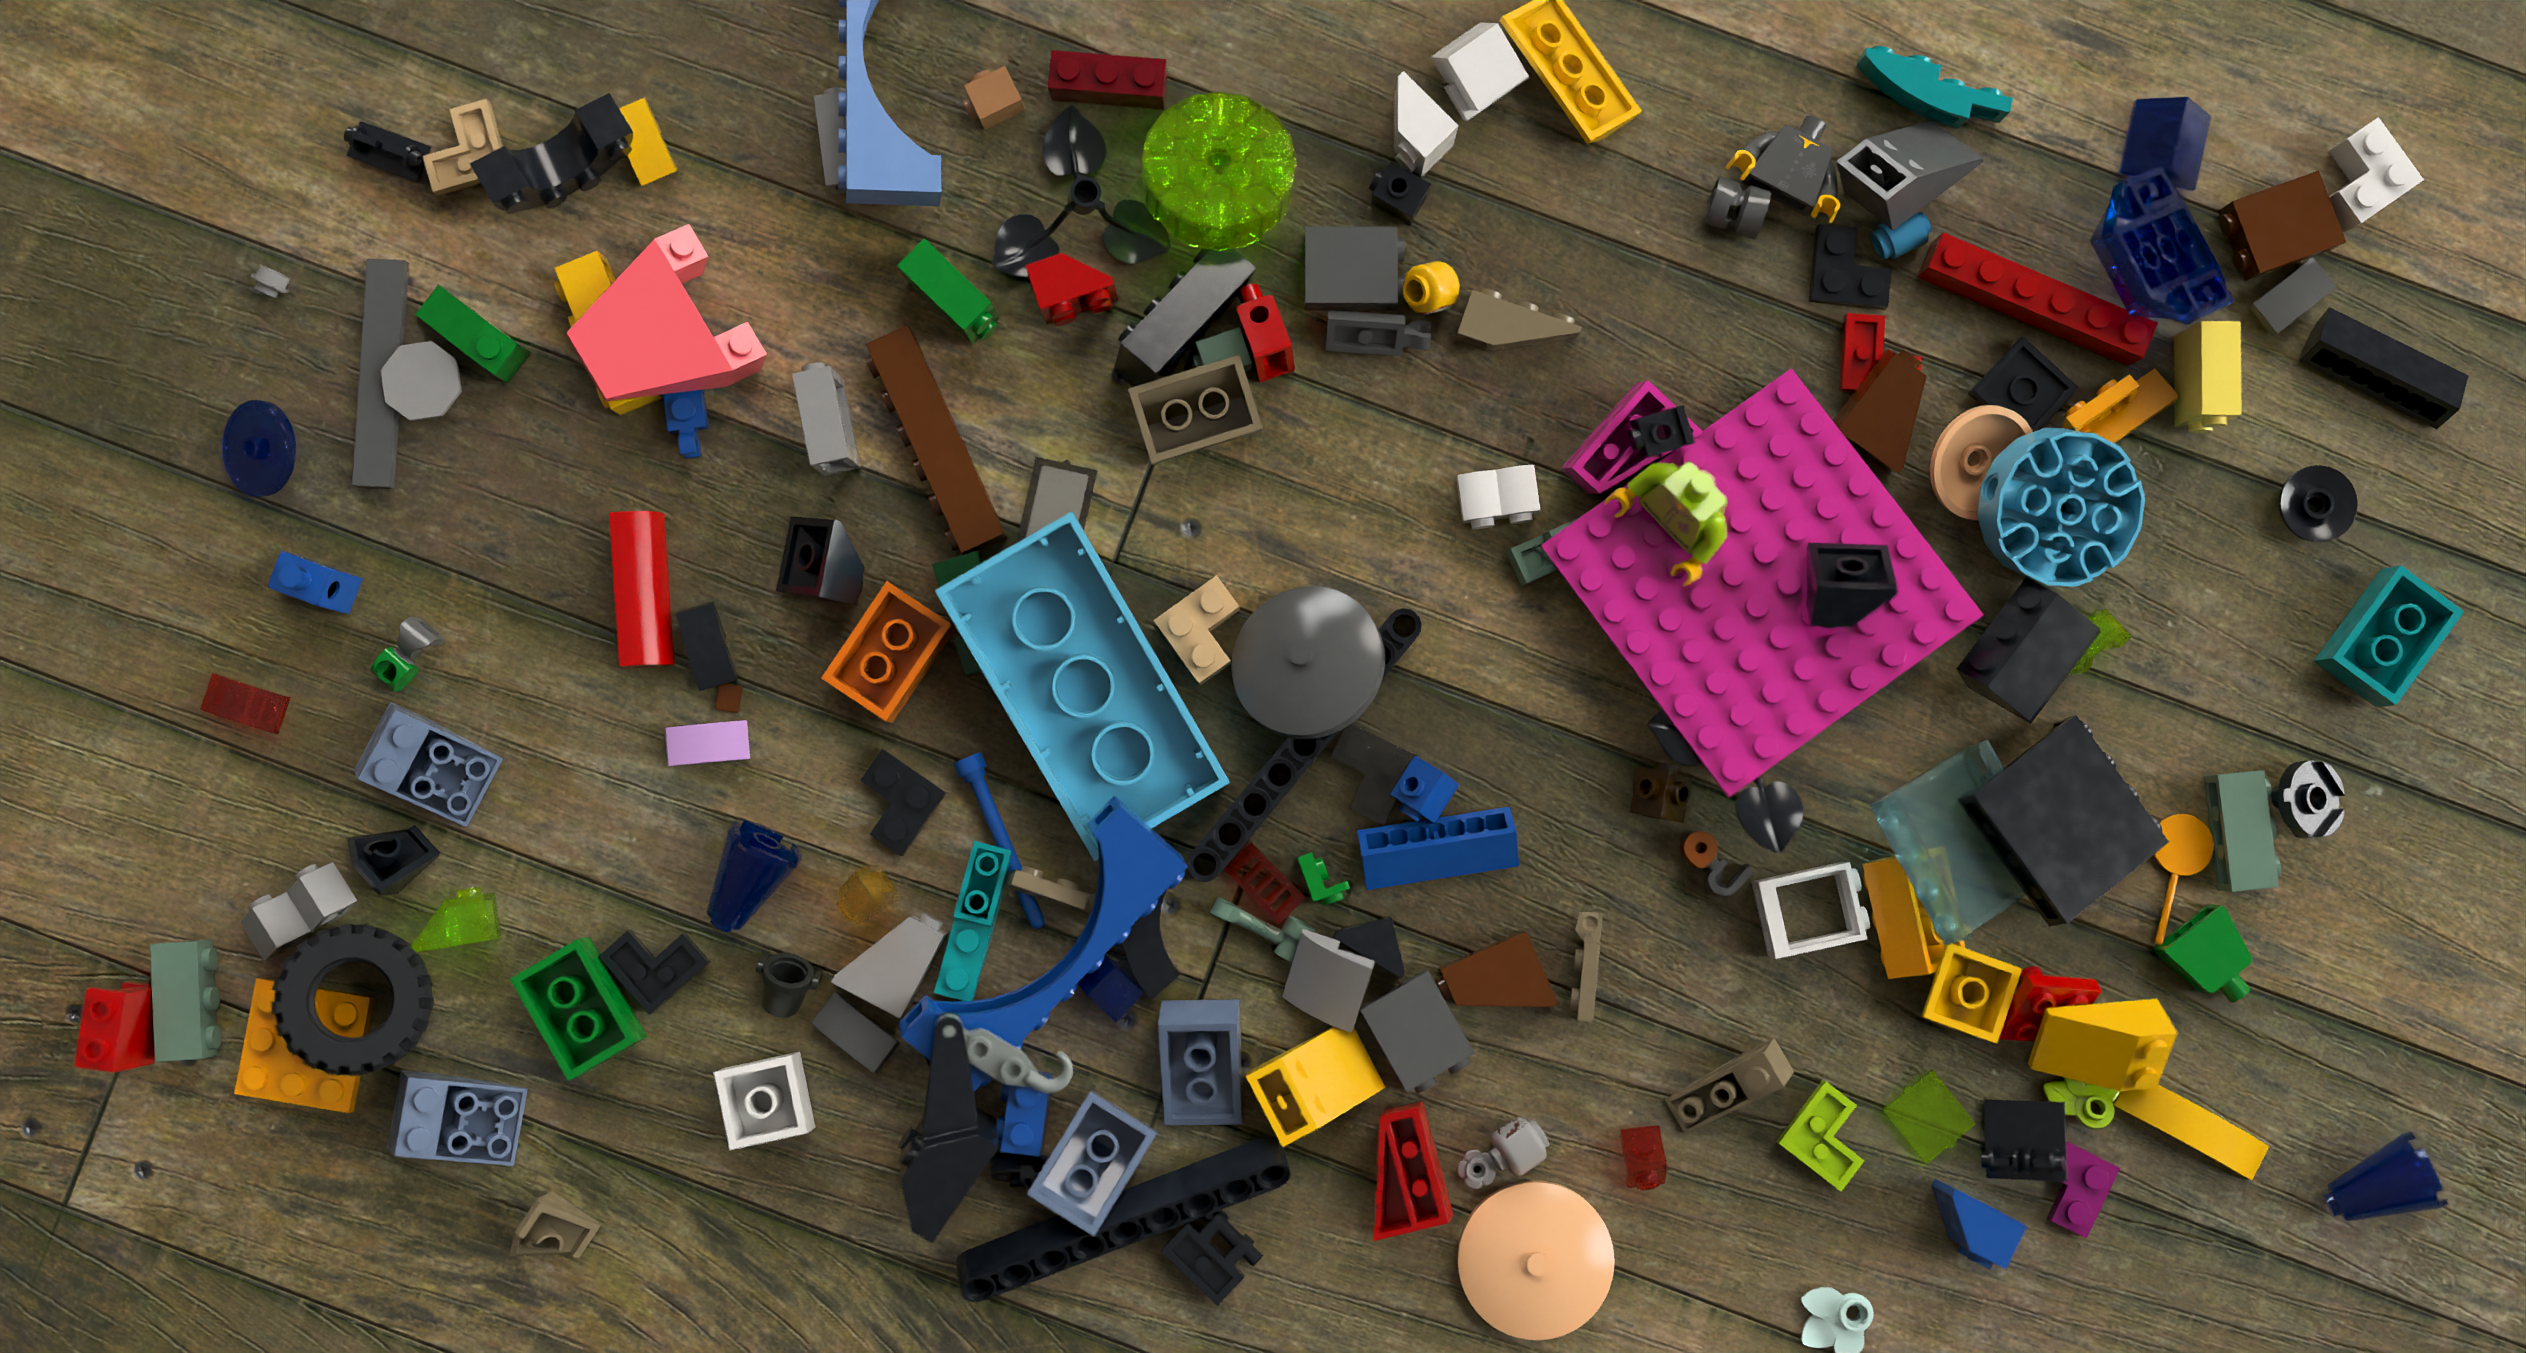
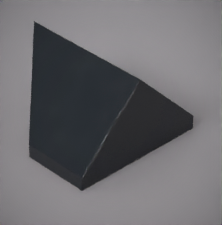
(391, 858)

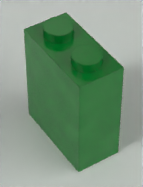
(949, 292)

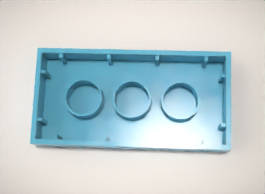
(1081, 680)

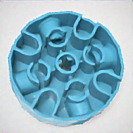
(2060, 506)

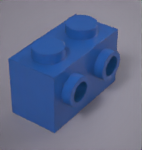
(1025, 1119)

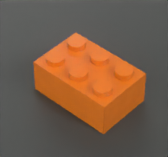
(889, 652)

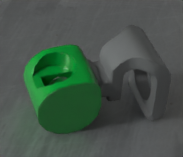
(397, 665)

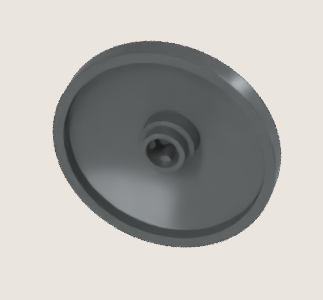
(1308, 662)

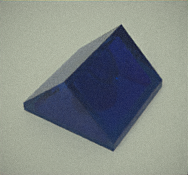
(2166, 135)

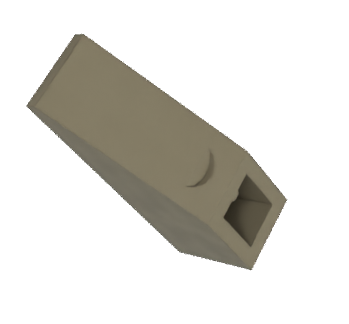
(1502, 326)
(1731, 1086)

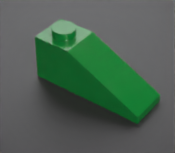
(472, 334)

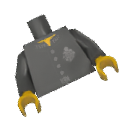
(1792, 168)

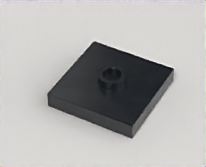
(2025, 384)

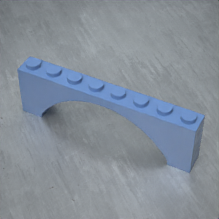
(880, 158)

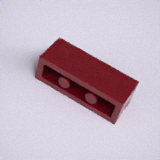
(1108, 79)

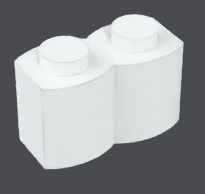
(1498, 495)

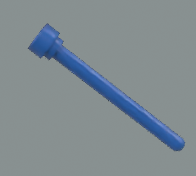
(972, 772)

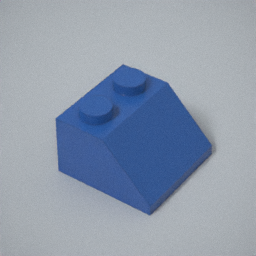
(1980, 1230)

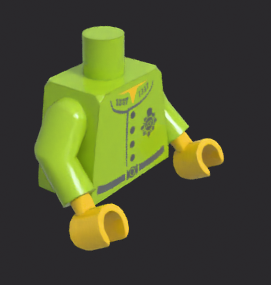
(1685, 506)

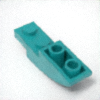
(1916, 86)
(973, 921)

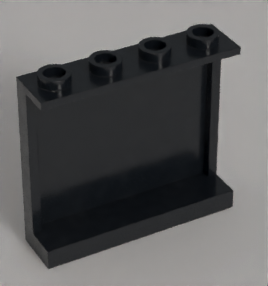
(2064, 821)

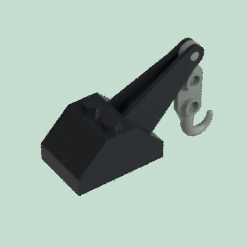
(955, 1136)

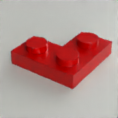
(1861, 348)

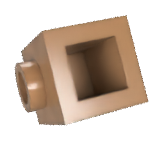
(992, 97)

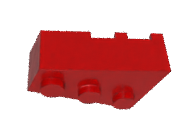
(1409, 1177)

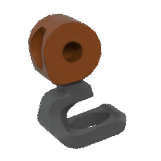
(1700, 851)

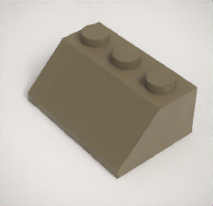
(1195, 409)

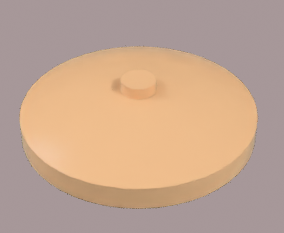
(1535, 1260)

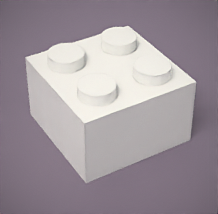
(764, 1100)

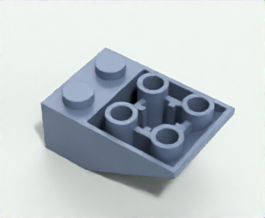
(427, 765)
(456, 1119)

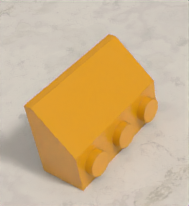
(1903, 926)

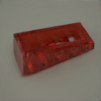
(1288, 906)

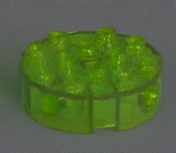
(1218, 170)

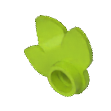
(2077, 1101)

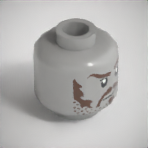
(1518, 1146)

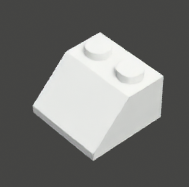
(1420, 128)

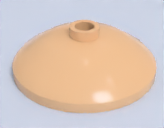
(1986, 434)

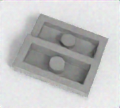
(1327, 980)

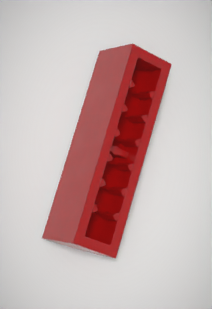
(641, 589)

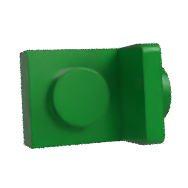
(1314, 874)

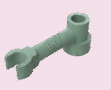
(1285, 938)

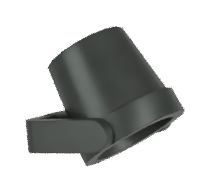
(785, 982)

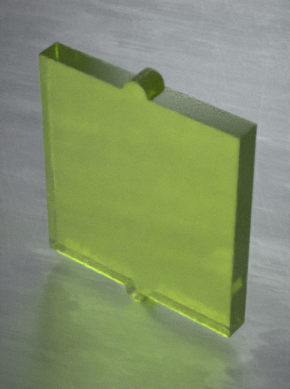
(1928, 1116)

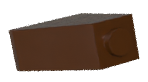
(1885, 408)
(1498, 976)

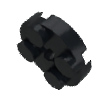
(2293, 799)

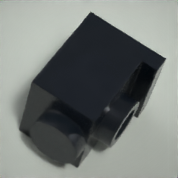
(1675, 426)

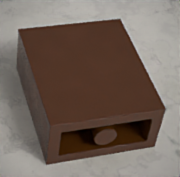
(2281, 226)

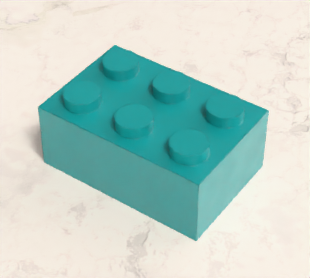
(2388, 636)

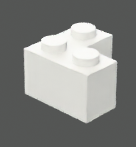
(2376, 173)

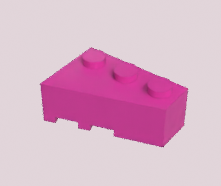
(1607, 453)

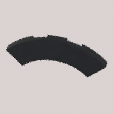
(1148, 954)

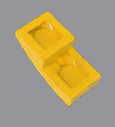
(649, 152)

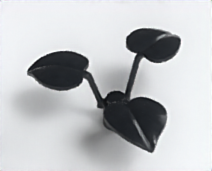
(1076, 148)
(1765, 813)

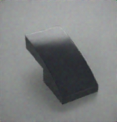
(706, 646)

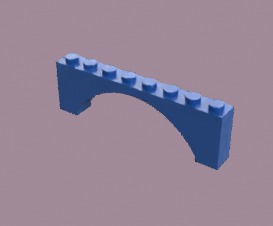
(1131, 877)

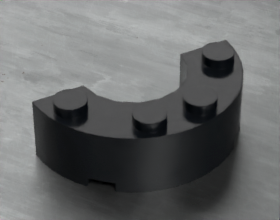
(560, 165)

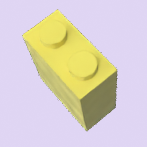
(2207, 375)

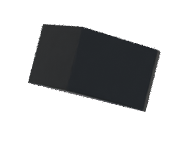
(1375, 941)

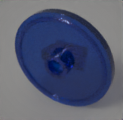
(259, 448)

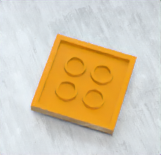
(276, 1074)

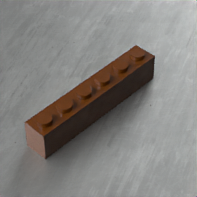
(935, 440)

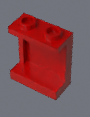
(116, 1029)

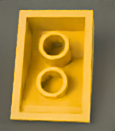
(2105, 1044)

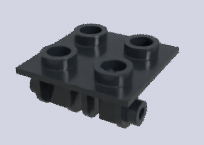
(2025, 1140)

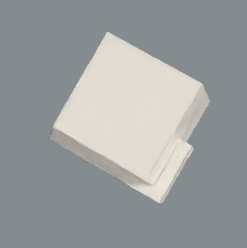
(1479, 68)

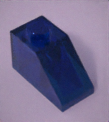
(1111, 988)

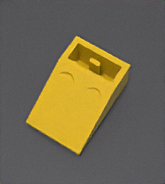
(1314, 1083)

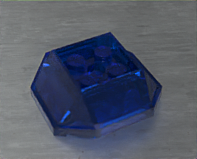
(2158, 252)

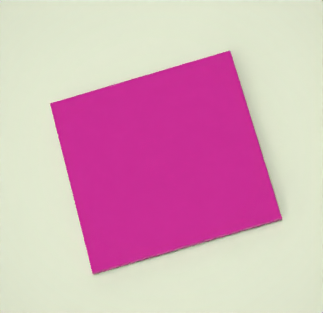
(1737, 646)

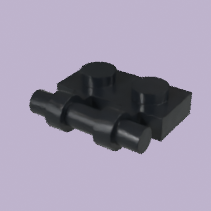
(1204, 1263)

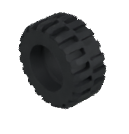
(316, 958)

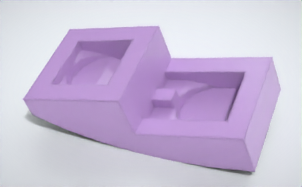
(707, 743)

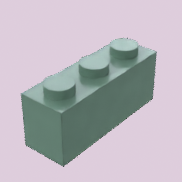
(2242, 831)
(185, 1000)

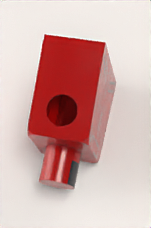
(1264, 333)

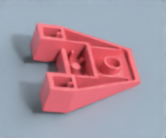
(649, 335)

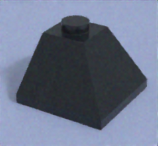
(820, 562)
(1847, 582)

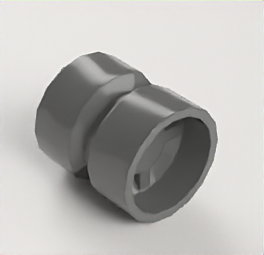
(1750, 210)

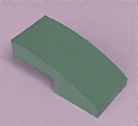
(1530, 560)

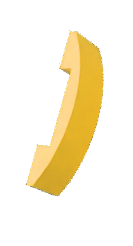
(2195, 1128)

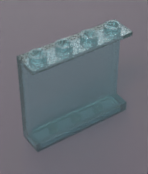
(1943, 849)

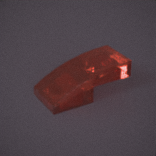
(245, 703)

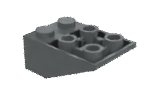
(1904, 170)

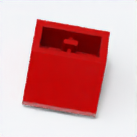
(1069, 288)

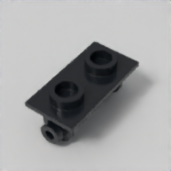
(386, 150)

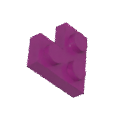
(2084, 1192)

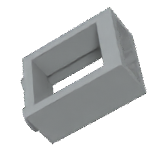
(826, 419)

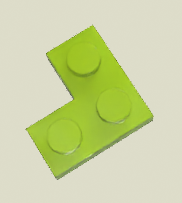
(1813, 1140)

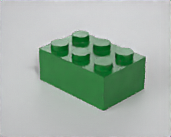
(578, 1008)

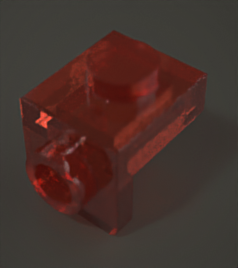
(1643, 1157)

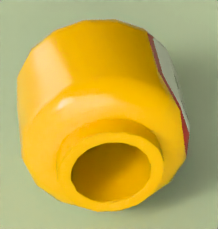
(1431, 287)

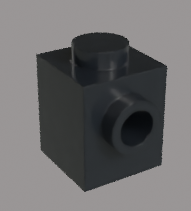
(1399, 192)

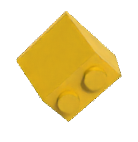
(1971, 993)

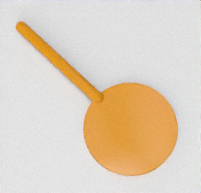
(2185, 854)

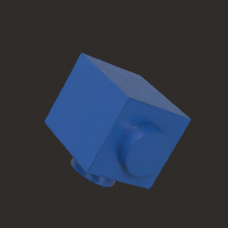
(1423, 790)

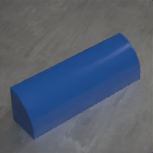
(1439, 850)

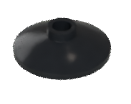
(2334, 498)

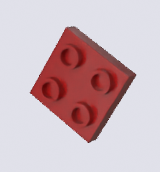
(2043, 992)

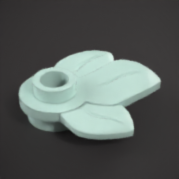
(1829, 1323)

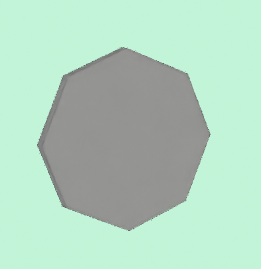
(421, 381)

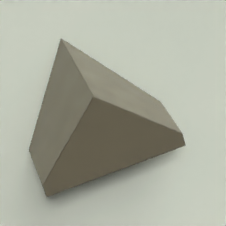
(553, 1228)

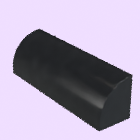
(2384, 368)

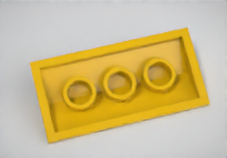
(1571, 68)

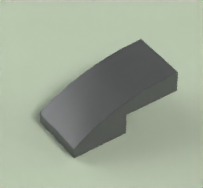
(2292, 296)
(855, 1032)

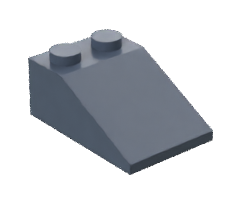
(1201, 1062)
(1092, 1163)

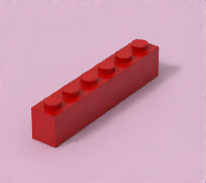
(2037, 299)

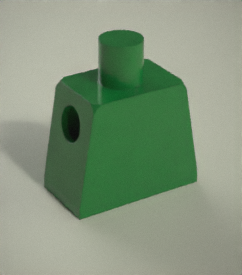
(2208, 953)

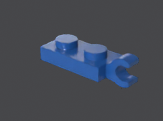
(686, 415)

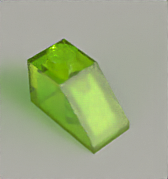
(461, 921)

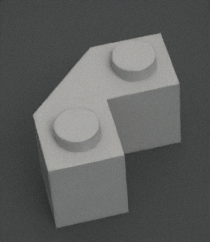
(287, 920)

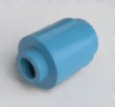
(1903, 239)

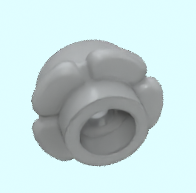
(270, 281)
(1476, 1158)

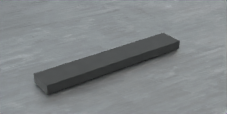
(381, 335)

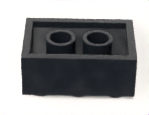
(2028, 650)

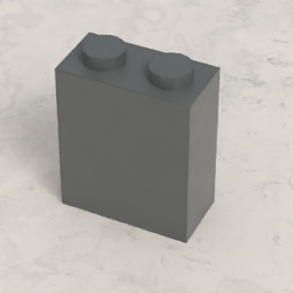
(1353, 268)
(1417, 1032)

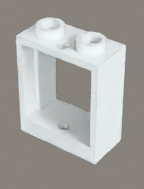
(1771, 918)

